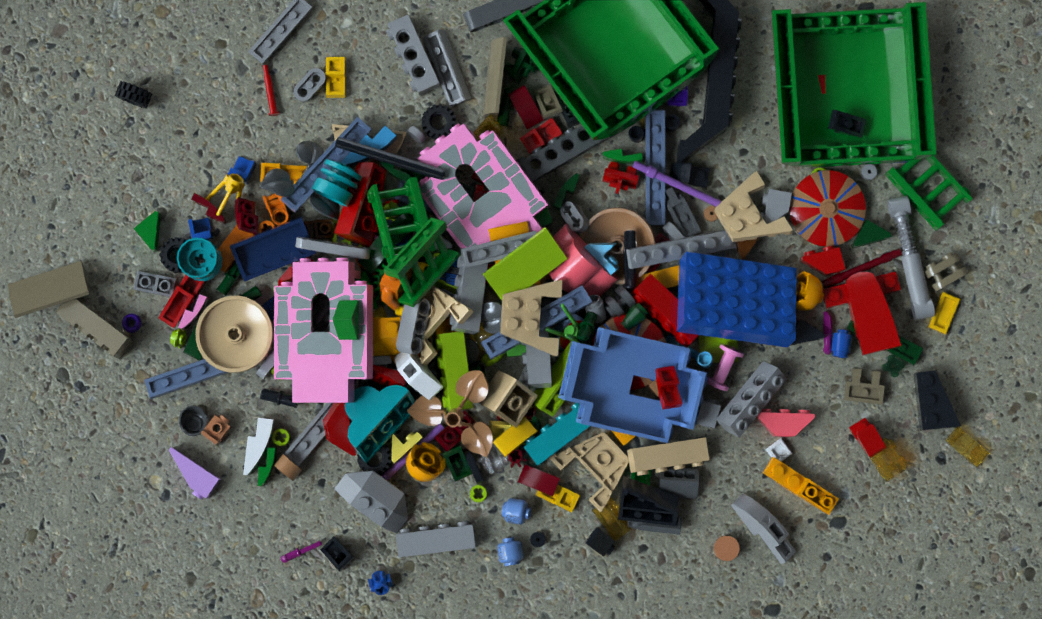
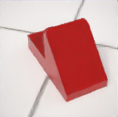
(867, 437)

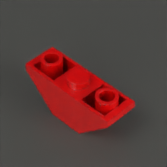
(336, 428)

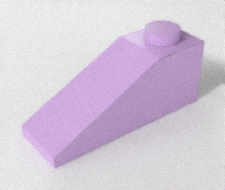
(196, 476)

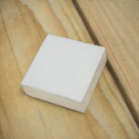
(779, 450)

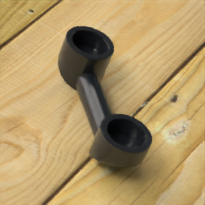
(637, 134)

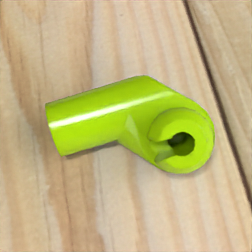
(486, 359)

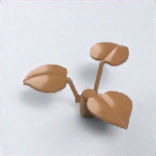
(475, 389)

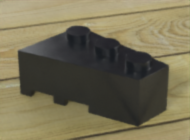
(933, 403)
(646, 504)

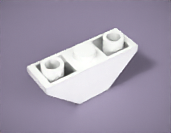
(418, 375)

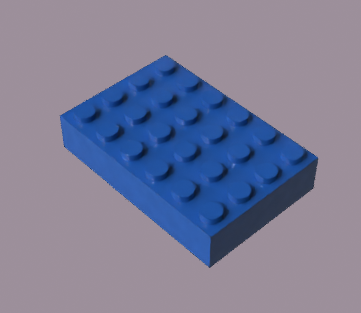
(737, 299)

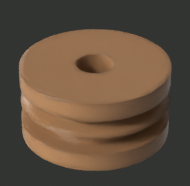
(711, 218)

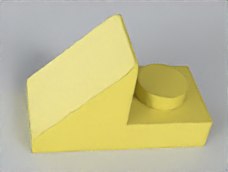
(400, 449)

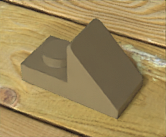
(547, 101)

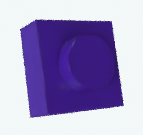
(679, 99)

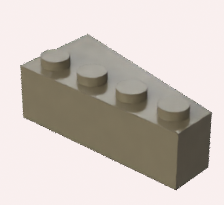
(95, 327)

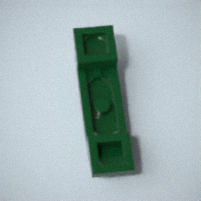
(376, 256)

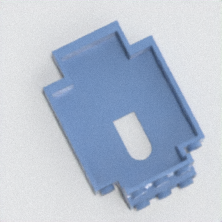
(602, 379)

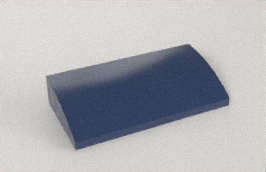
(270, 249)

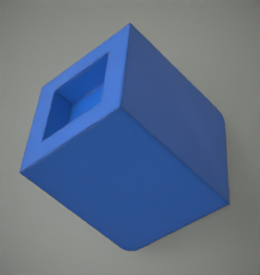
(243, 168)
(201, 229)

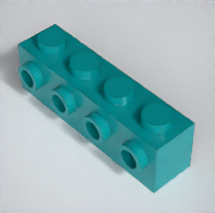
(555, 436)

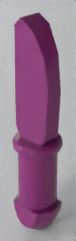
(827, 330)
(297, 553)

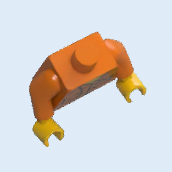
(392, 290)

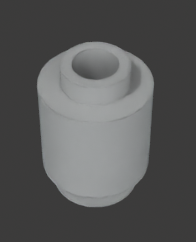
(597, 307)

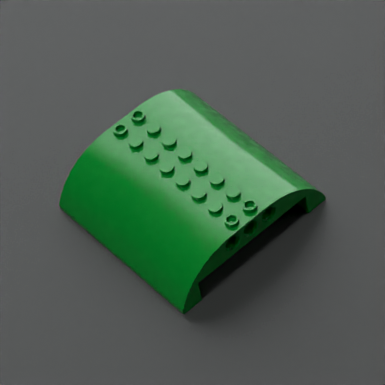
(613, 56)
(872, 69)

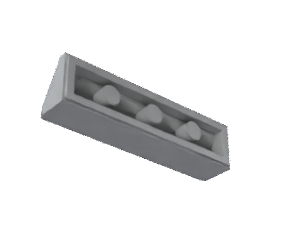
(447, 68)

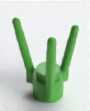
(570, 331)

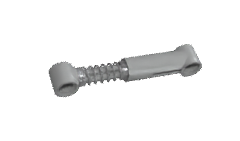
(921, 303)

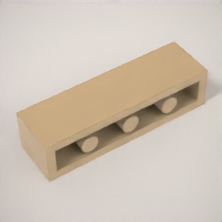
(668, 455)

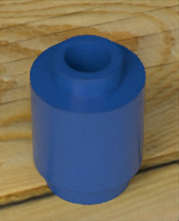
(841, 343)

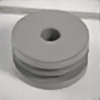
(873, 172)

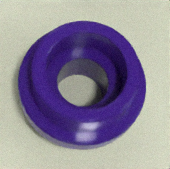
(125, 323)

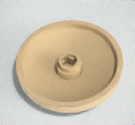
(234, 334)

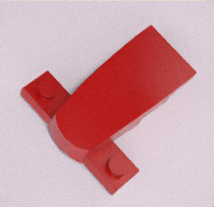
(868, 309)

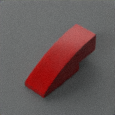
(180, 300)

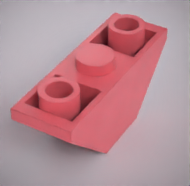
(784, 423)

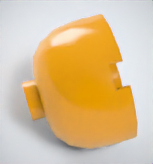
(808, 291)
(425, 462)

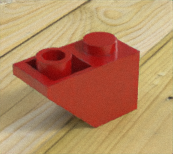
(824, 262)

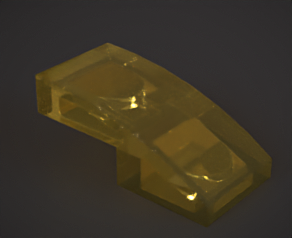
(967, 447)

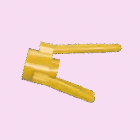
(233, 184)

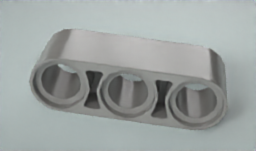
(413, 327)

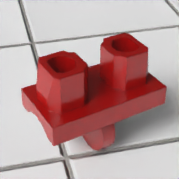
(620, 179)

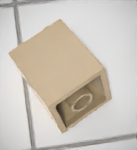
(508, 398)

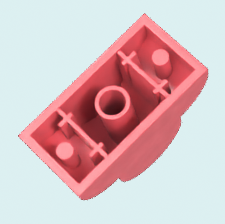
(580, 266)

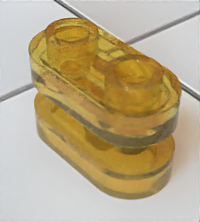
(897, 461)

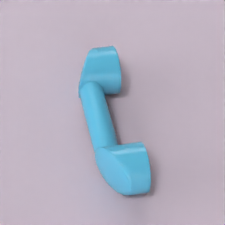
(704, 358)

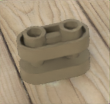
(948, 261)

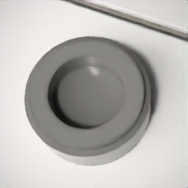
(416, 134)

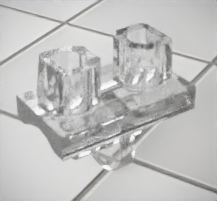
(493, 462)

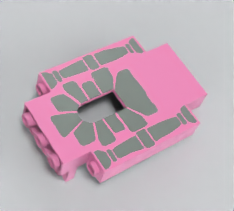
(510, 196)
(318, 361)

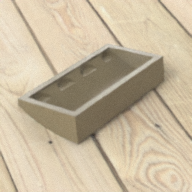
(494, 77)
(48, 289)

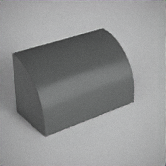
(680, 482)

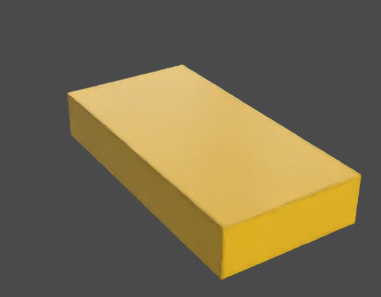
(944, 313)

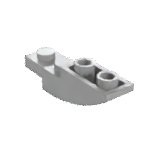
(762, 522)

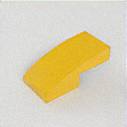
(335, 77)
(514, 437)
(562, 497)

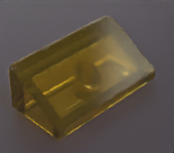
(610, 521)

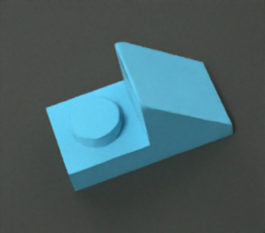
(599, 252)

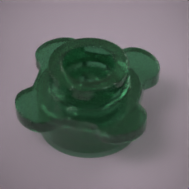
(898, 366)

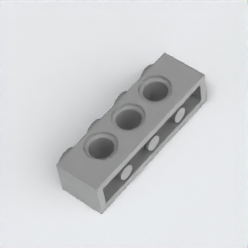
(404, 26)
(751, 399)

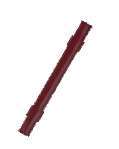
(884, 258)

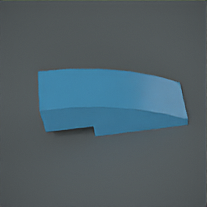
(380, 141)

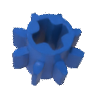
(380, 582)

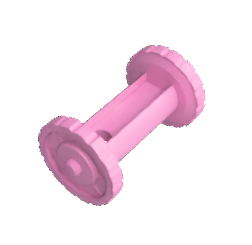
(724, 367)

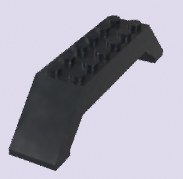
(719, 79)

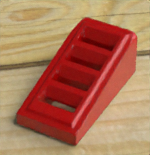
(387, 377)

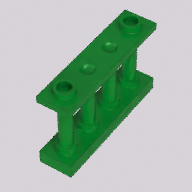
(922, 204)
(415, 207)
(410, 254)

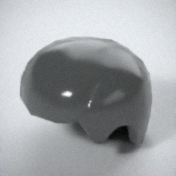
(193, 420)

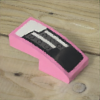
(190, 317)

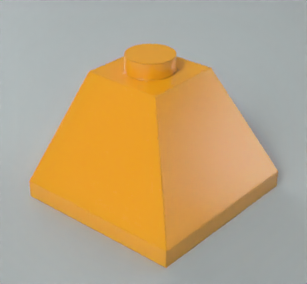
(385, 335)

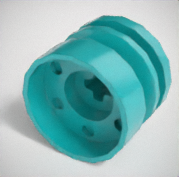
(337, 182)
(197, 249)

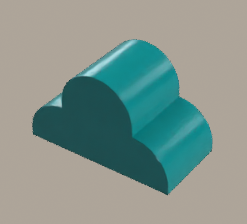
(376, 417)

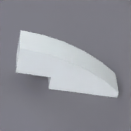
(258, 445)

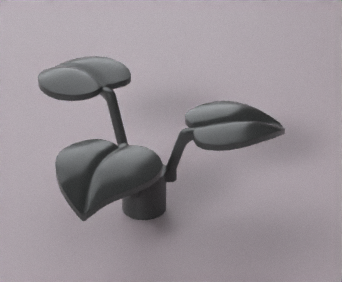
(279, 181)
(491, 323)

